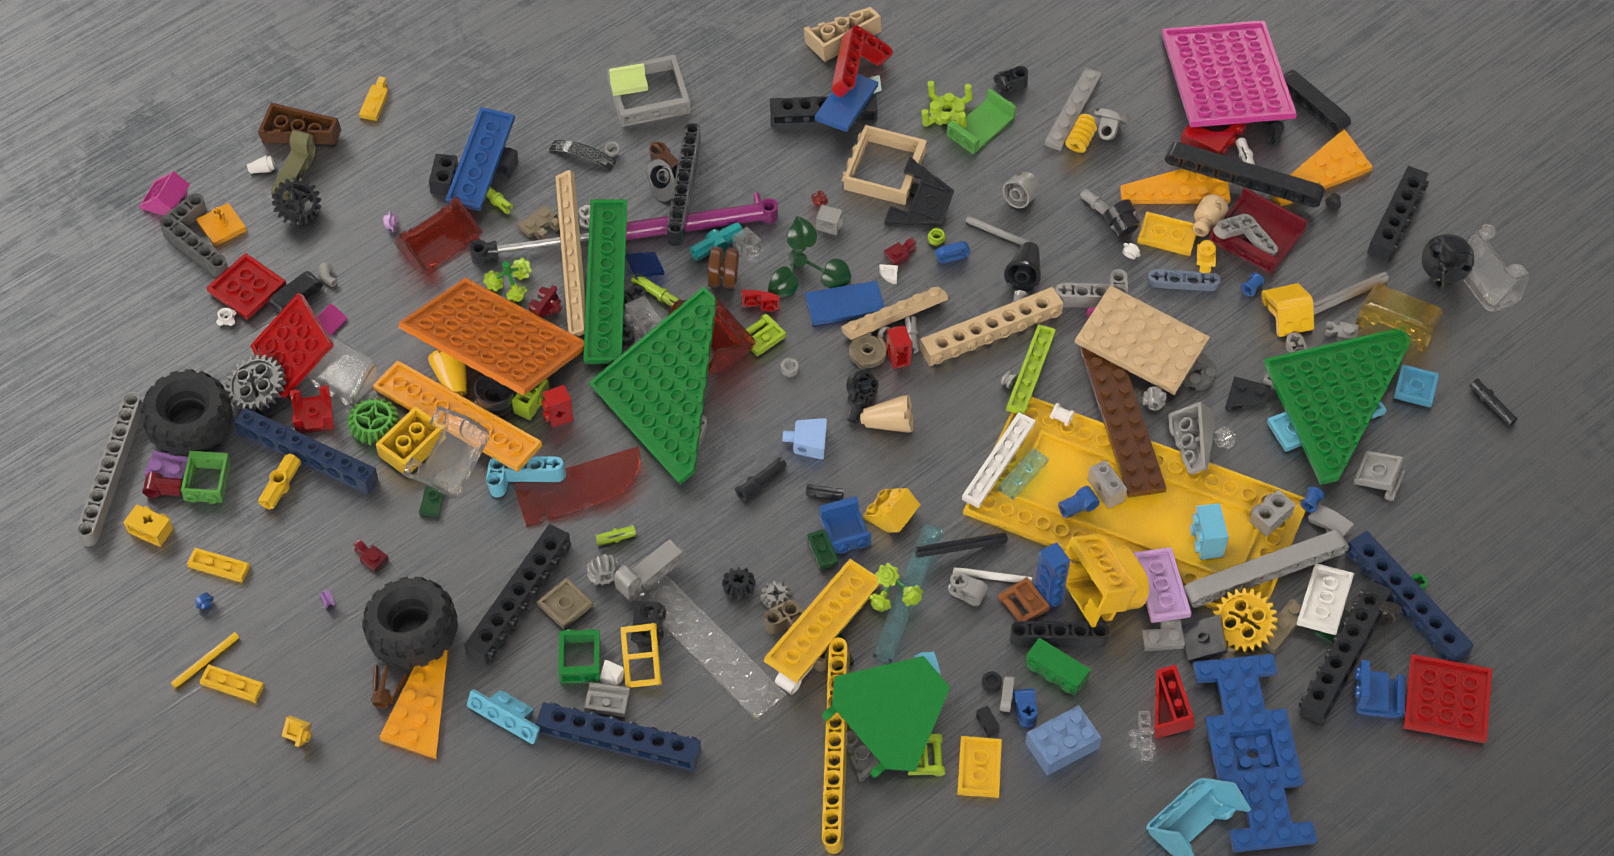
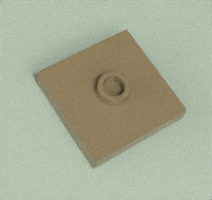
(565, 603)

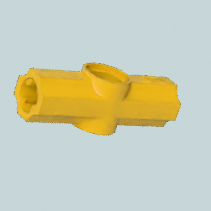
(276, 489)

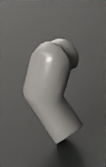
(324, 274)

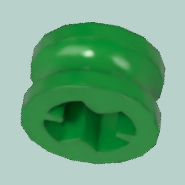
(1421, 578)

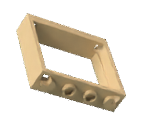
(890, 139)

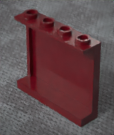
(1278, 223)

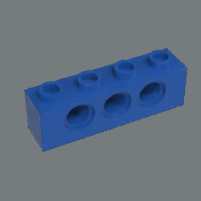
(1052, 574)

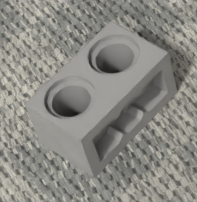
(1274, 515)

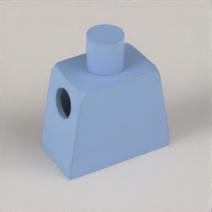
(808, 437)

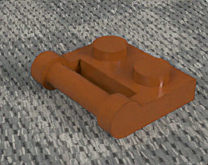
(1029, 599)

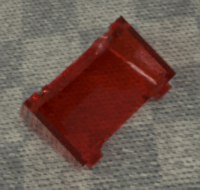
(438, 237)

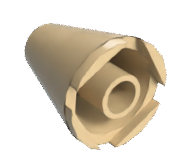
(890, 415)

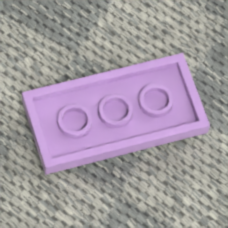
(1166, 591)

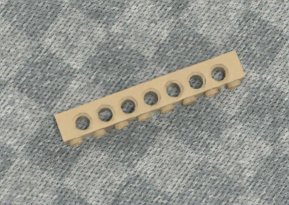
(978, 330)

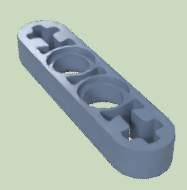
(1183, 276)

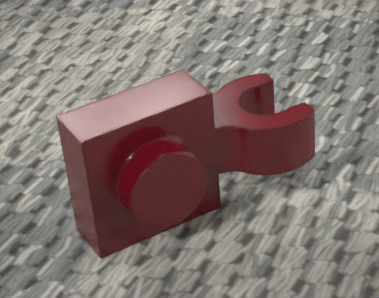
(899, 253)
(370, 557)

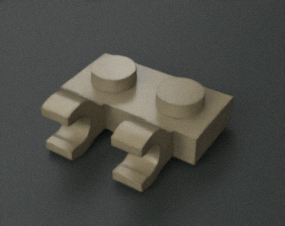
(537, 222)

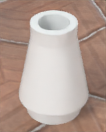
(262, 165)

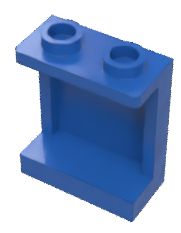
(844, 525)

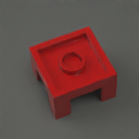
(312, 412)

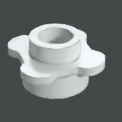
(1131, 250)
(223, 313)

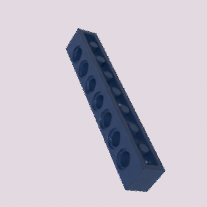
(309, 451)
(1419, 601)
(624, 744)

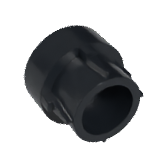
(1122, 218)

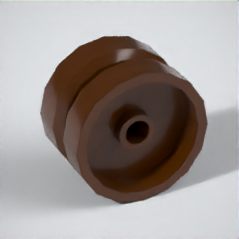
(723, 267)

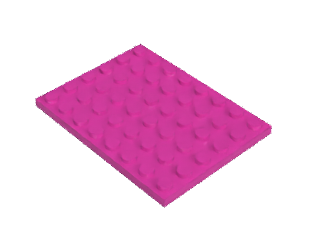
(1228, 74)

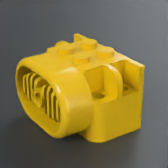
(1104, 577)

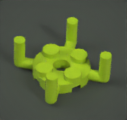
(944, 102)

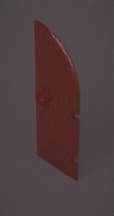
(590, 481)

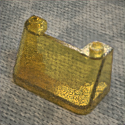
(1401, 313)

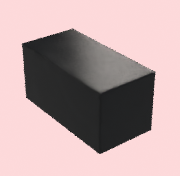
(987, 721)

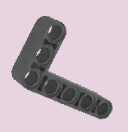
(176, 229)

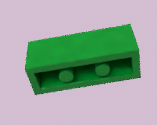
(1057, 667)

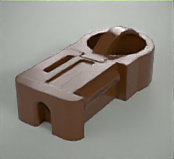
(665, 155)

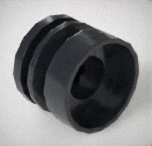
(494, 397)

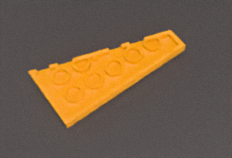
(1332, 164)
(1174, 188)
(418, 711)

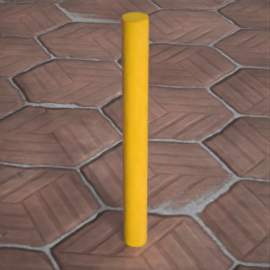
(205, 660)

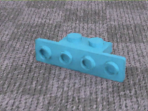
(505, 712)

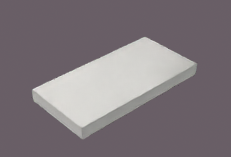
(1325, 599)

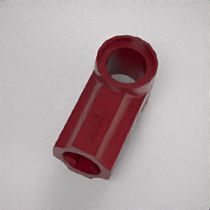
(158, 485)

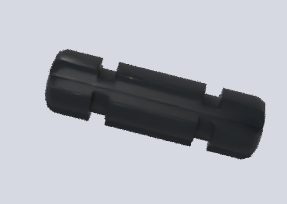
(824, 491)

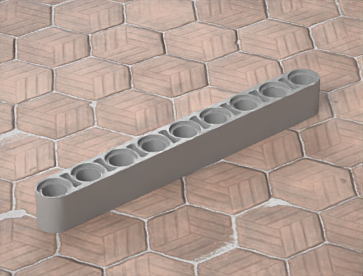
(121, 441)
(1266, 568)

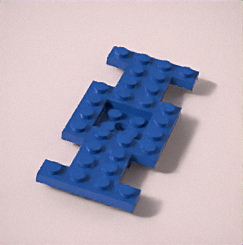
(1247, 729)

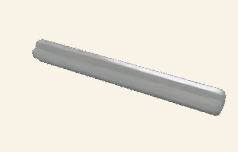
(1349, 292)

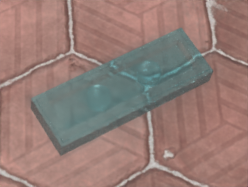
(1023, 474)

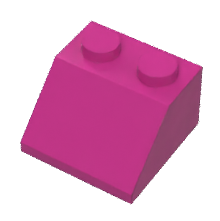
(165, 194)

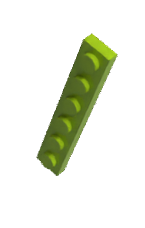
(1031, 369)

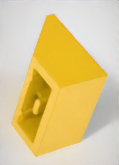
(892, 509)

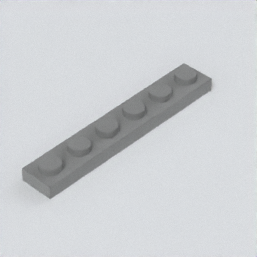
(1073, 108)

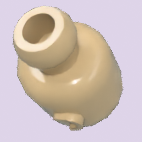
(1209, 213)

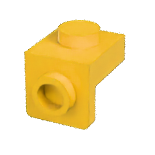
(297, 730)

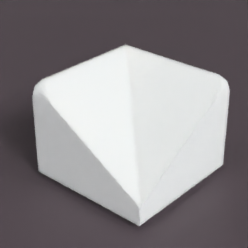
(612, 673)

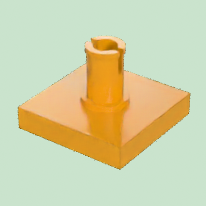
(221, 224)

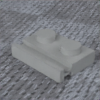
(607, 699)

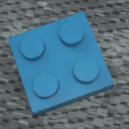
(1416, 385)

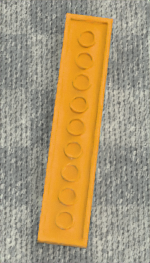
(412, 389)

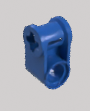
(1026, 707)

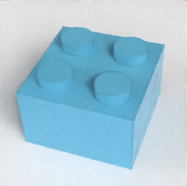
(1209, 531)

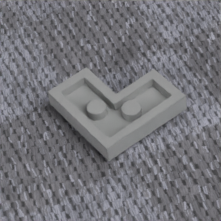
(1166, 638)

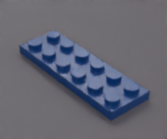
(481, 158)

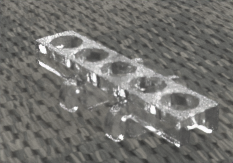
(1143, 730)

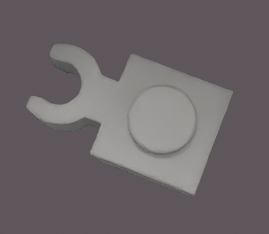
(1343, 331)

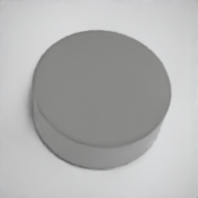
(789, 367)

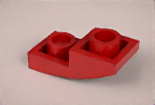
(766, 300)

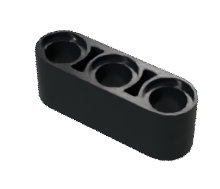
(305, 284)

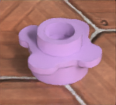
(391, 221)

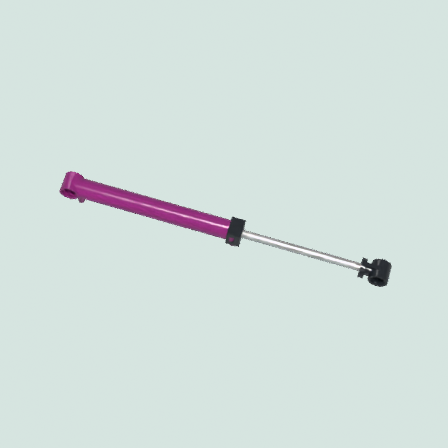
(760, 211)

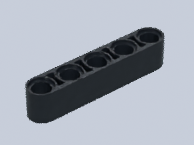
(1316, 103)
(1068, 632)

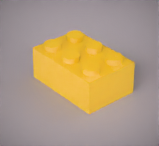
(409, 438)

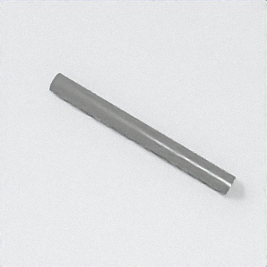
(996, 231)

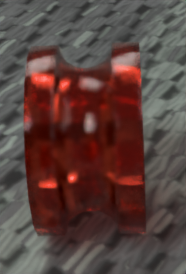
(819, 199)

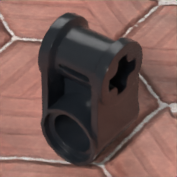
(1012, 79)

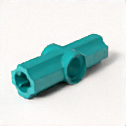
(715, 239)

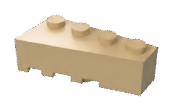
(827, 37)

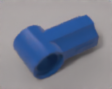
(1082, 500)

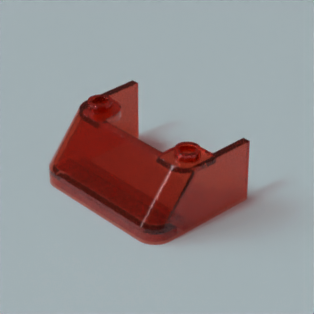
(729, 339)

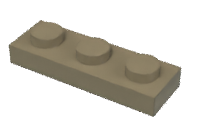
(1286, 623)

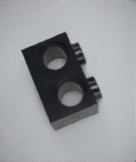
(442, 173)
(641, 617)

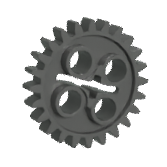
(268, 382)

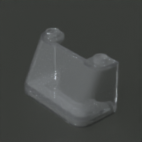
(1490, 278)

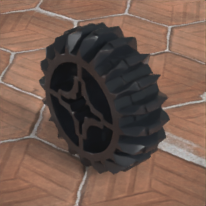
(300, 215)

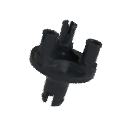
(1447, 259)

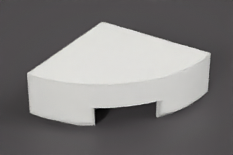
(889, 272)

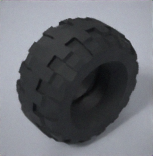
(183, 392)
(400, 603)

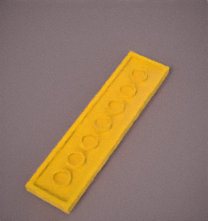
(822, 621)

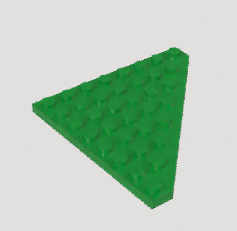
(663, 382)
(1334, 394)

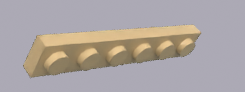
(894, 313)

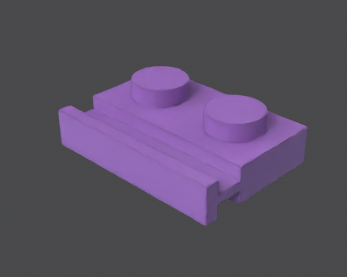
(167, 465)

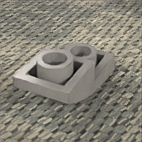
(1330, 520)

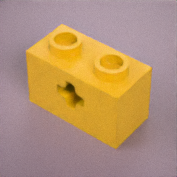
(148, 525)

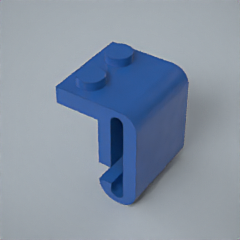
(1378, 694)

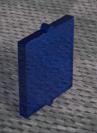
(645, 264)

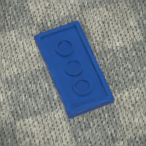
(843, 111)
(844, 302)

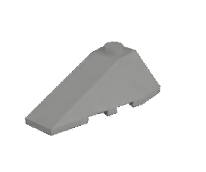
(1193, 435)

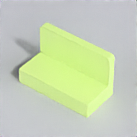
(628, 79)

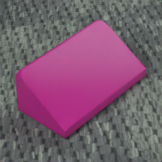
(331, 318)

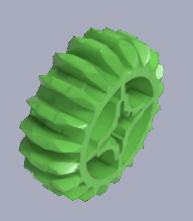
(365, 414)

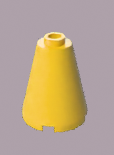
(449, 372)

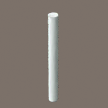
(991, 575)

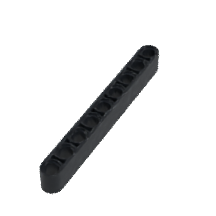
(1245, 174)
(684, 184)

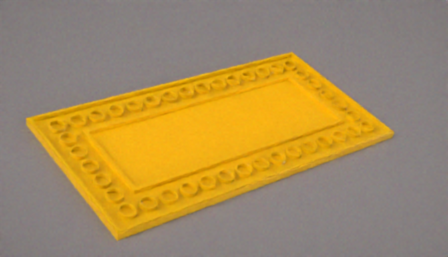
(1139, 521)

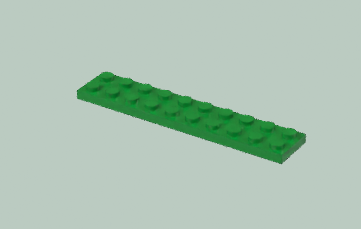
(605, 281)

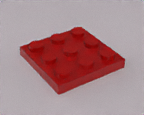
(246, 286)

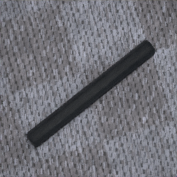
(960, 544)

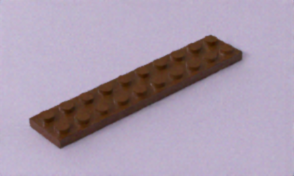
(1124, 426)

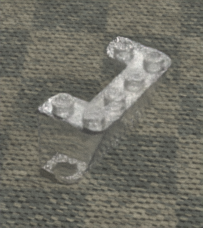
(452, 455)

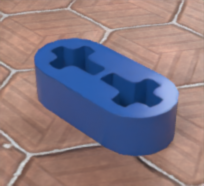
(952, 252)

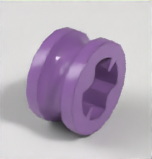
(327, 598)

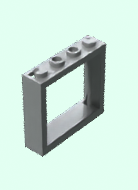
(656, 110)

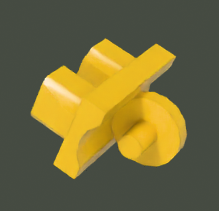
(1206, 256)

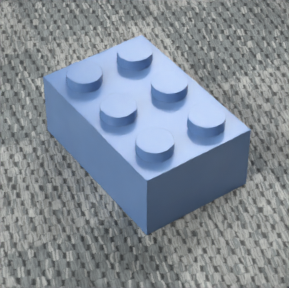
(1063, 740)

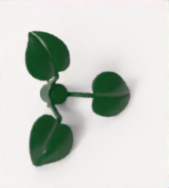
(800, 236)

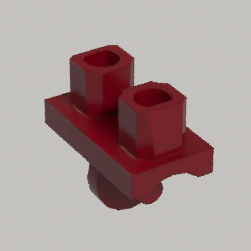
(549, 304)

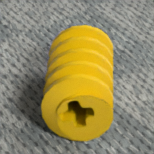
(1081, 133)

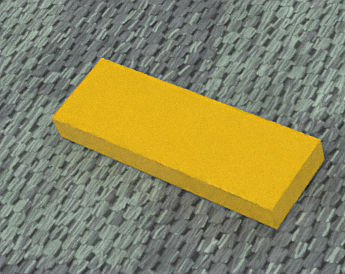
(218, 565)
(232, 683)

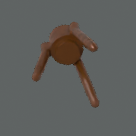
(382, 697)

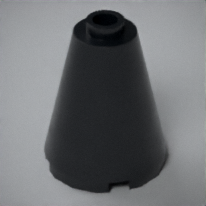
(1024, 268)

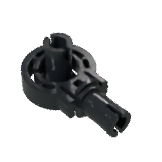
(857, 385)

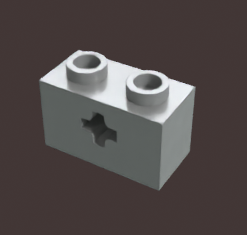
(1107, 484)

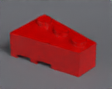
(1172, 705)

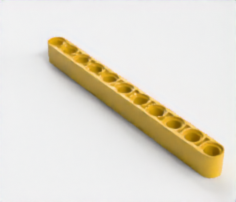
(835, 753)

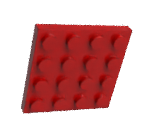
(294, 341)
(1448, 698)

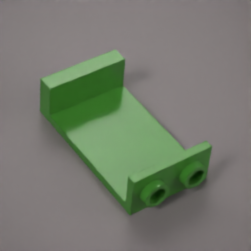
(983, 122)

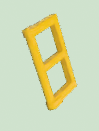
(626, 656)

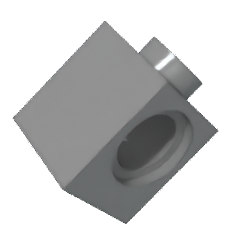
(829, 220)

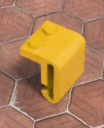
(1291, 307)

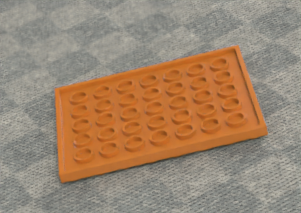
(493, 335)

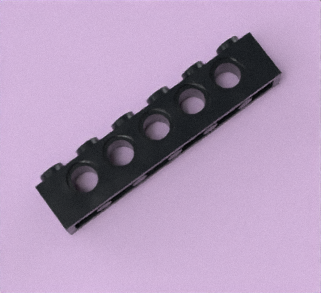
(803, 110)
(1397, 213)

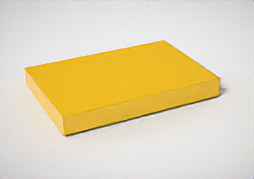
(1167, 233)
(979, 767)

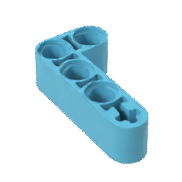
(535, 470)

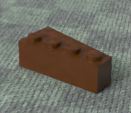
(282, 120)

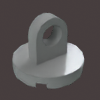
(1109, 119)

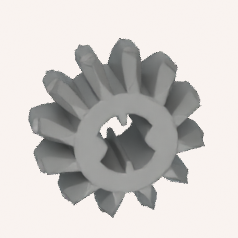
(602, 569)

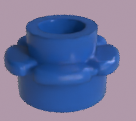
(204, 601)

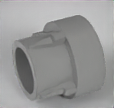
(1020, 189)

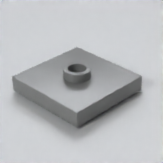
(1378, 470)

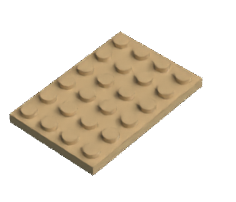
(1142, 340)

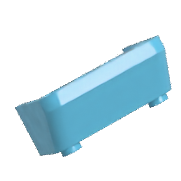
(1193, 812)

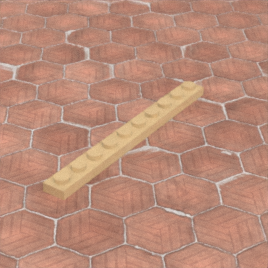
(571, 252)

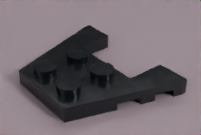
(929, 202)

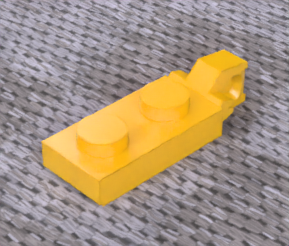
(375, 100)

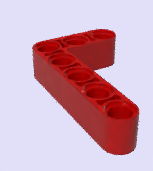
(853, 45)

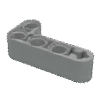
(1089, 294)
(650, 570)

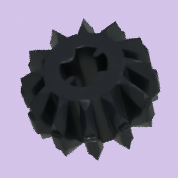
(738, 583)

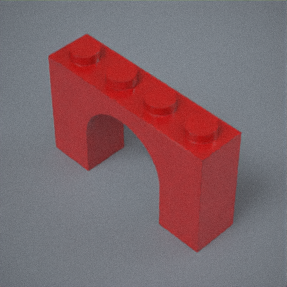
(1212, 141)

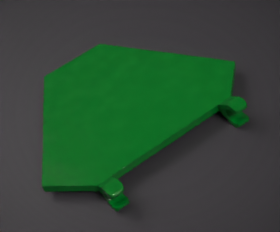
(891, 710)

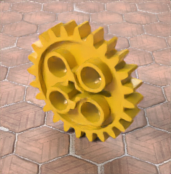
(1254, 605)

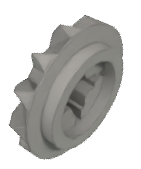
(769, 599)

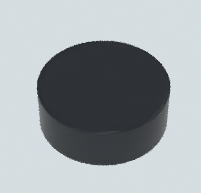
(991, 682)

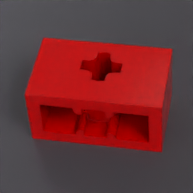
(899, 347)
(557, 406)

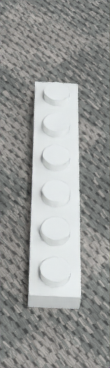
(998, 460)

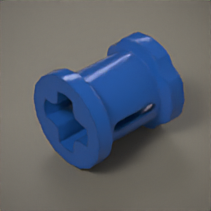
(1249, 288)
(1313, 496)

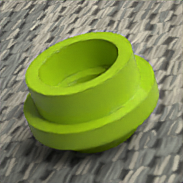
(936, 237)

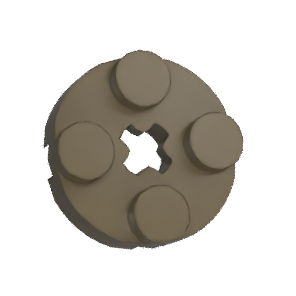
(867, 360)

